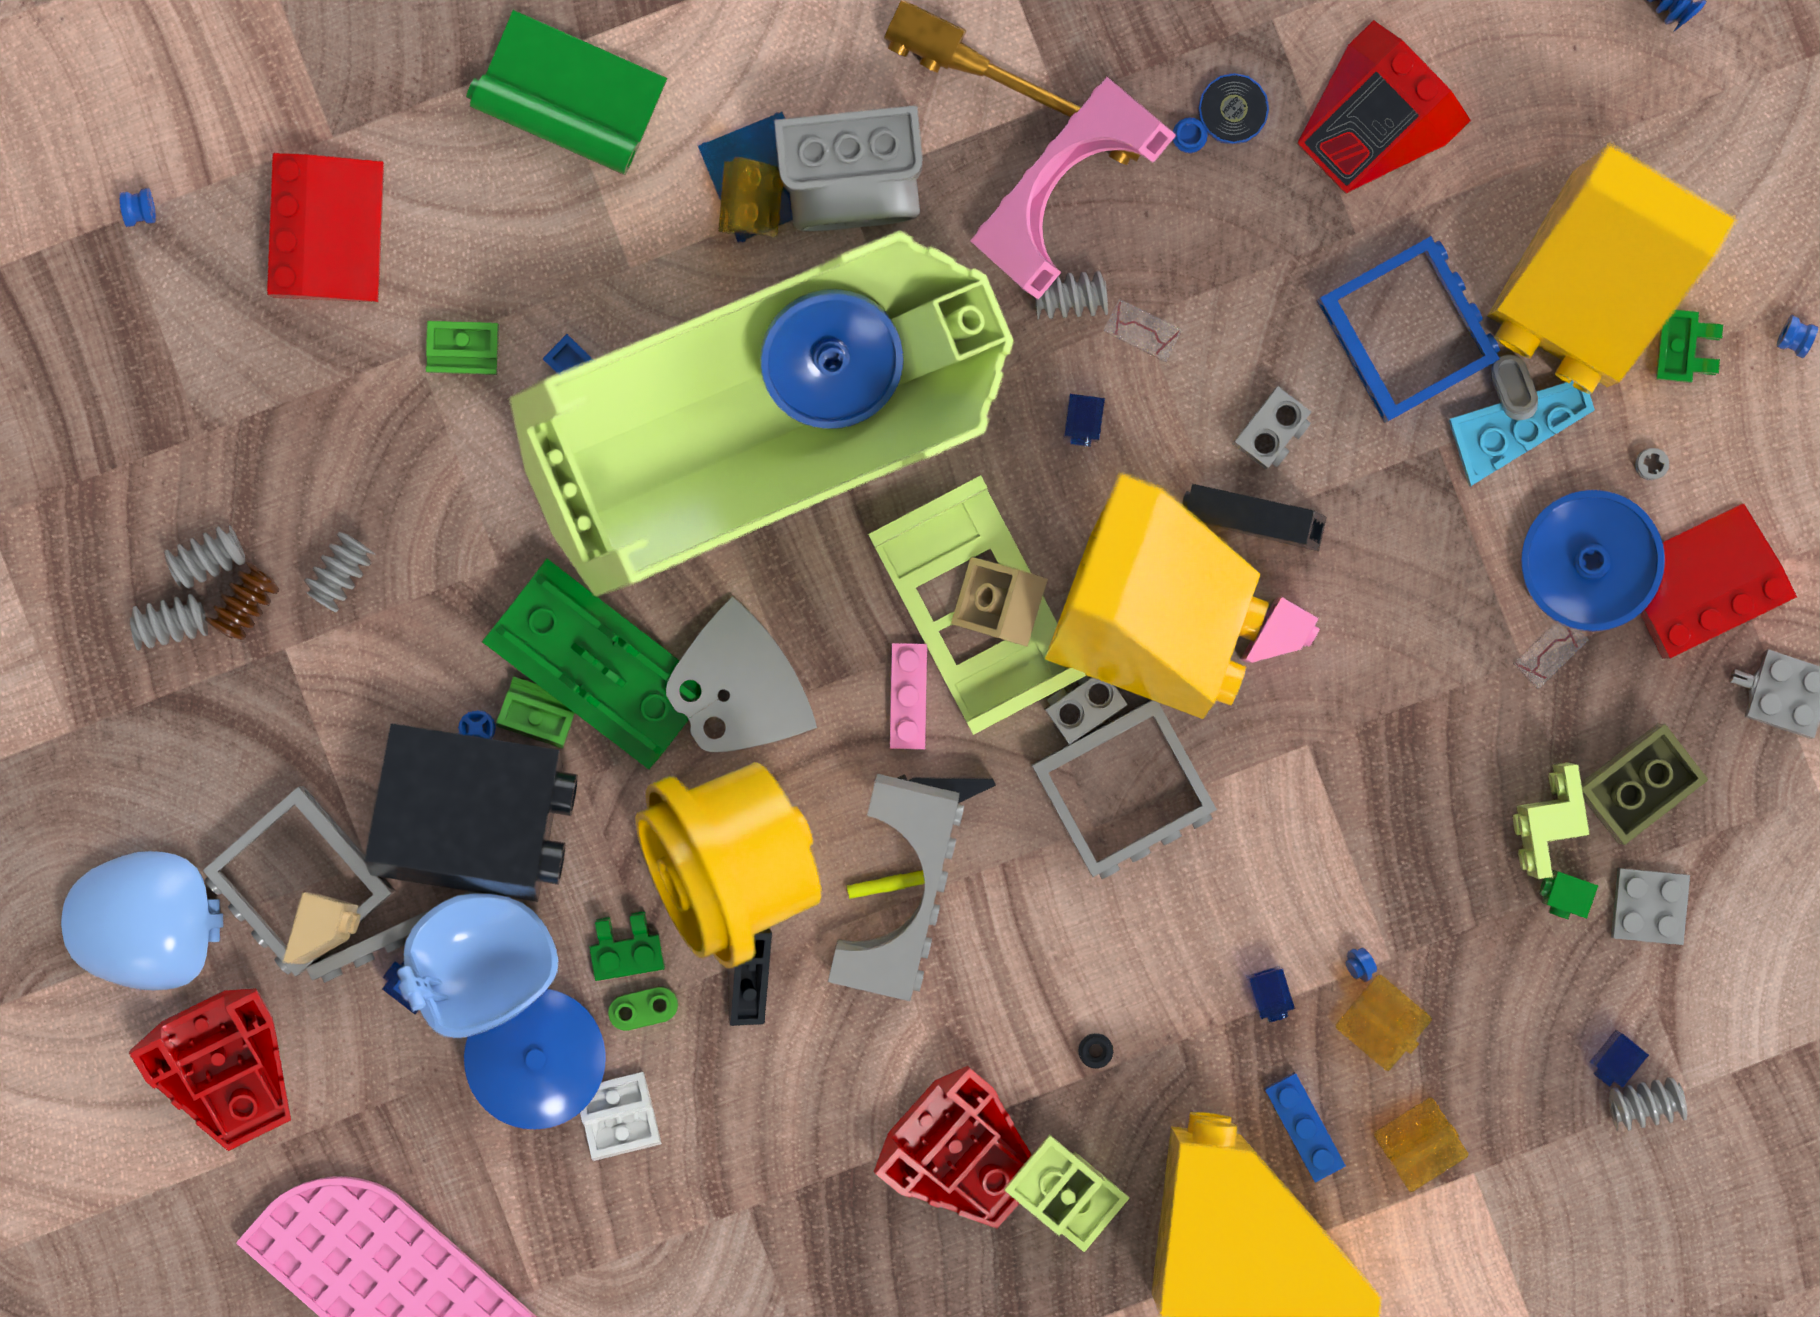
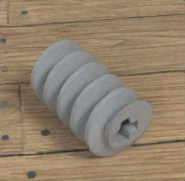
(1074, 295)
(205, 557)
(338, 571)
(168, 622)
(1647, 1103)

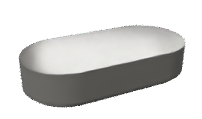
(1514, 387)

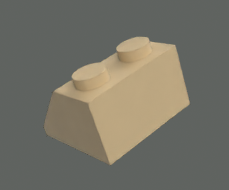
(999, 601)
(319, 927)

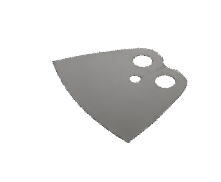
(747, 662)

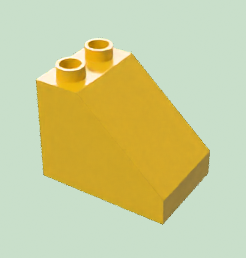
(1607, 268)
(1158, 604)
(1242, 1240)

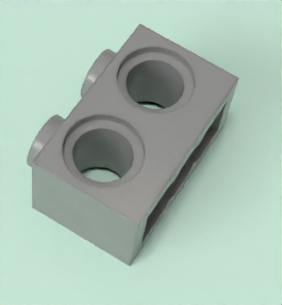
(1266, 423)
(1089, 713)

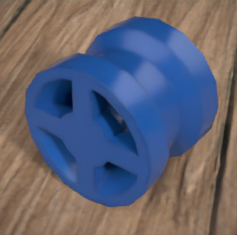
(137, 207)
(1797, 336)
(475, 728)

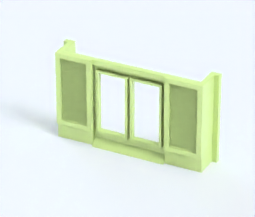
(938, 540)

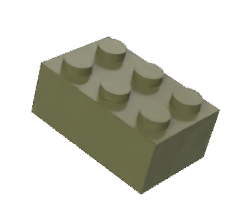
(1642, 783)

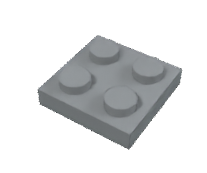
(1650, 906)

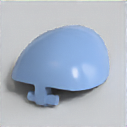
(141, 921)
(476, 963)

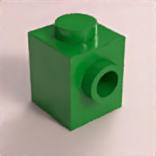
(1567, 895)

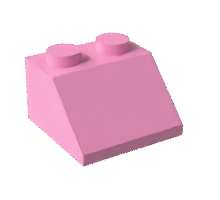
(1282, 631)

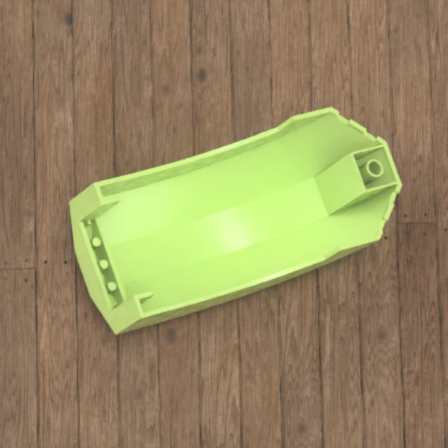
(688, 449)

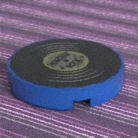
(1233, 108)

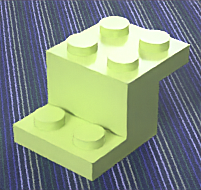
(1551, 820)
(1066, 1193)

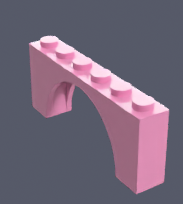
(1102, 124)

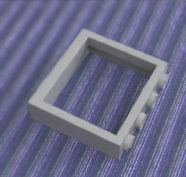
(333, 835)
(1140, 847)

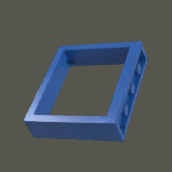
(1357, 354)

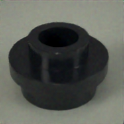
(1104, 1058)

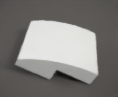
(620, 1118)

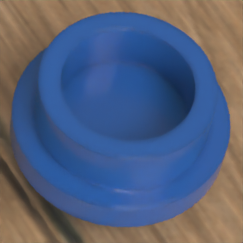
(1190, 135)
(1360, 964)

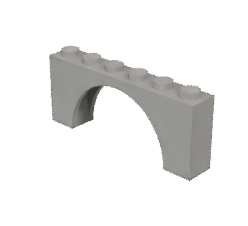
(892, 961)

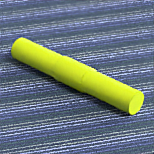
(886, 884)

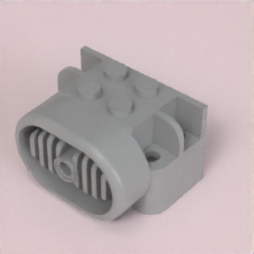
(851, 168)

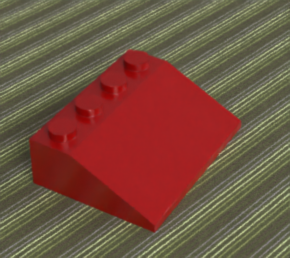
(325, 228)
(1714, 582)

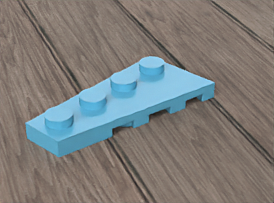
(1492, 439)

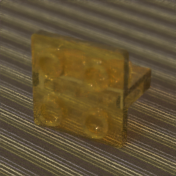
(750, 198)
(1383, 1023)
(1421, 1144)

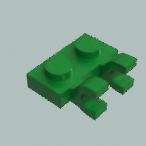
(1678, 347)
(626, 956)

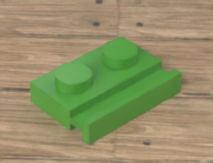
(462, 347)
(535, 713)

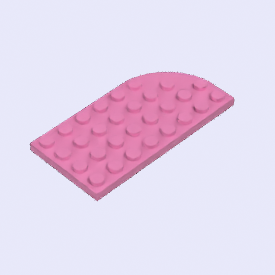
(369, 1254)

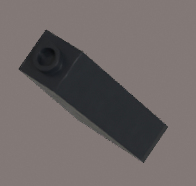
(1256, 516)

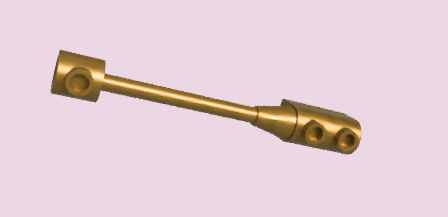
(942, 46)

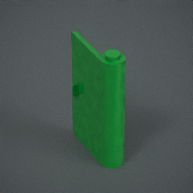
(568, 92)

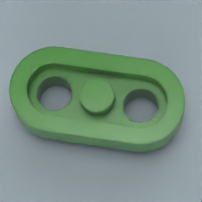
(643, 1008)

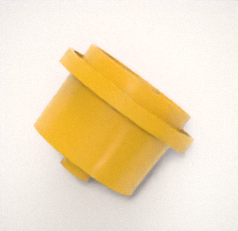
(727, 859)

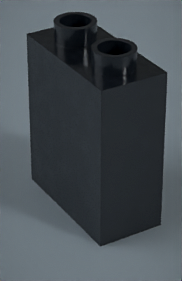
(469, 813)

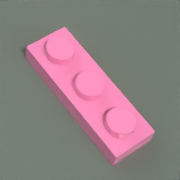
(908, 696)

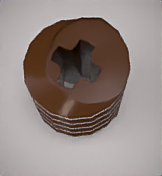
(243, 603)

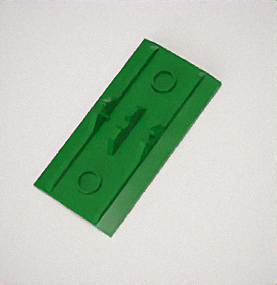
(593, 662)

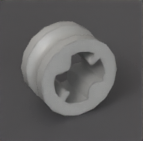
(1661, 459)

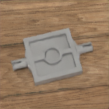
(1783, 693)

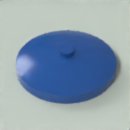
(831, 358)
(1593, 560)
(537, 1064)

